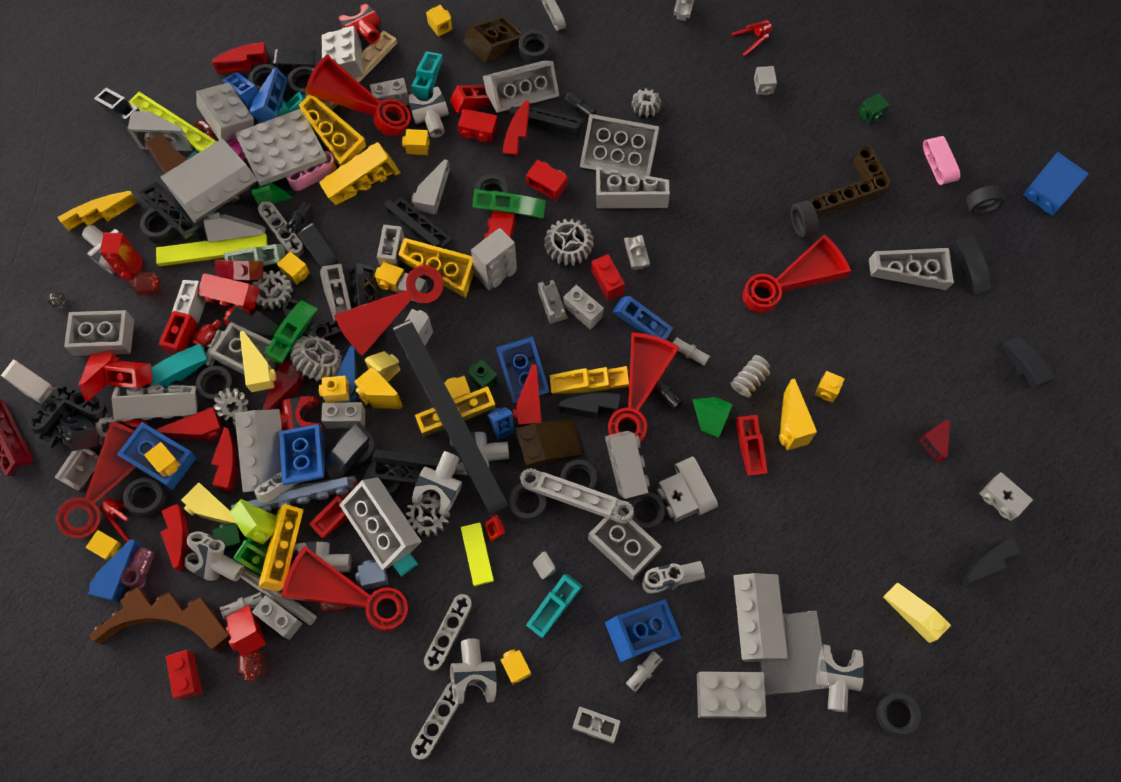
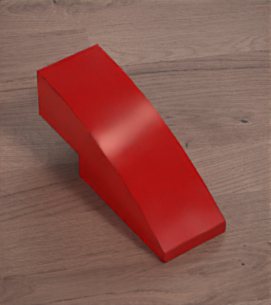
(241, 58)
(517, 130)
(751, 444)
(226, 462)
(331, 516)
(176, 536)

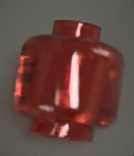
(145, 283)
(251, 665)

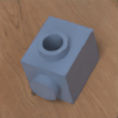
(371, 575)

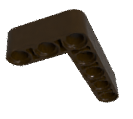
(870, 185)

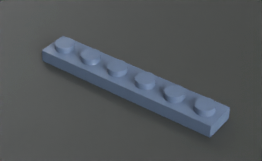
(305, 494)

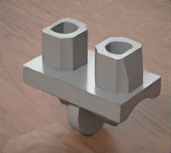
(683, 9)
(637, 252)

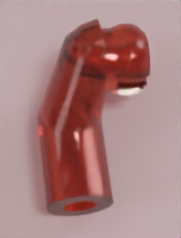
(199, 124)
(332, 608)

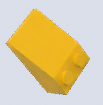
(796, 423)

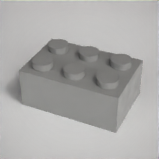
(344, 48)
(223, 111)
(494, 259)
(99, 332)
(229, 349)
(627, 464)
(625, 545)
(731, 695)

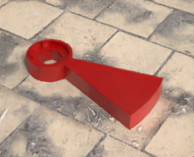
(337, 86)
(817, 265)
(367, 322)
(647, 365)
(107, 473)
(317, 581)

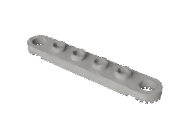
(577, 495)

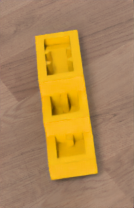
(92, 211)
(589, 381)

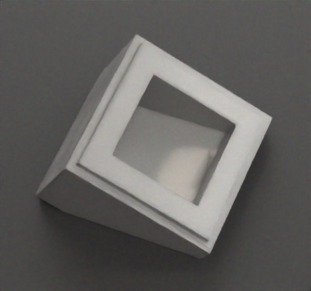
(544, 565)

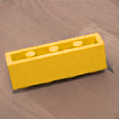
(468, 406)
(280, 548)

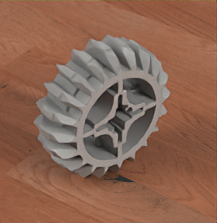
(571, 250)
(315, 357)

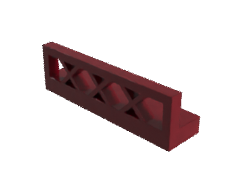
(12, 444)

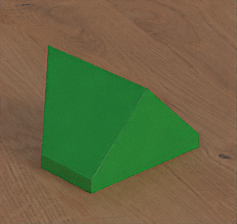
(270, 193)
(712, 414)
(252, 555)

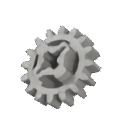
(272, 290)
(423, 520)

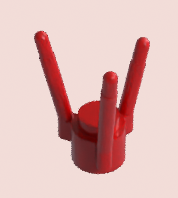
(761, 29)
(111, 510)

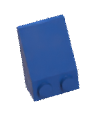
(1055, 184)
(516, 363)
(144, 440)
(302, 454)
(642, 630)

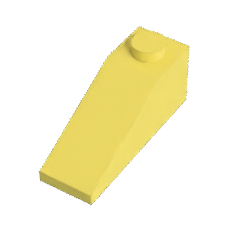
(256, 369)
(206, 506)
(917, 612)

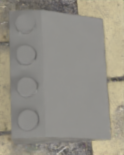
(619, 145)
(209, 180)

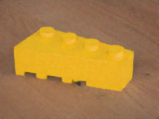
(332, 130)
(359, 174)
(454, 267)

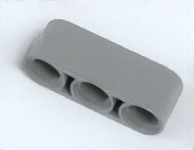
(697, 484)

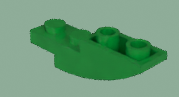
(509, 203)
(290, 331)

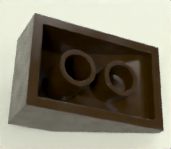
(492, 38)
(548, 443)

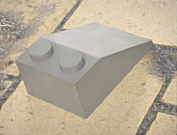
(146, 125)

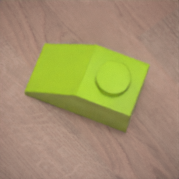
(253, 521)

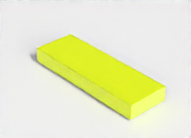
(477, 554)

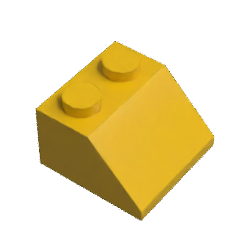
(376, 391)

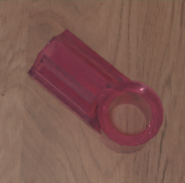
(138, 566)

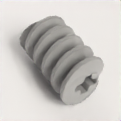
(751, 376)

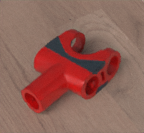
(364, 23)
(294, 412)

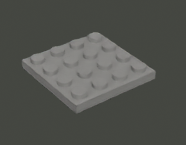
(281, 147)

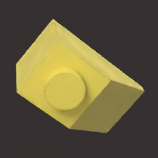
(384, 364)

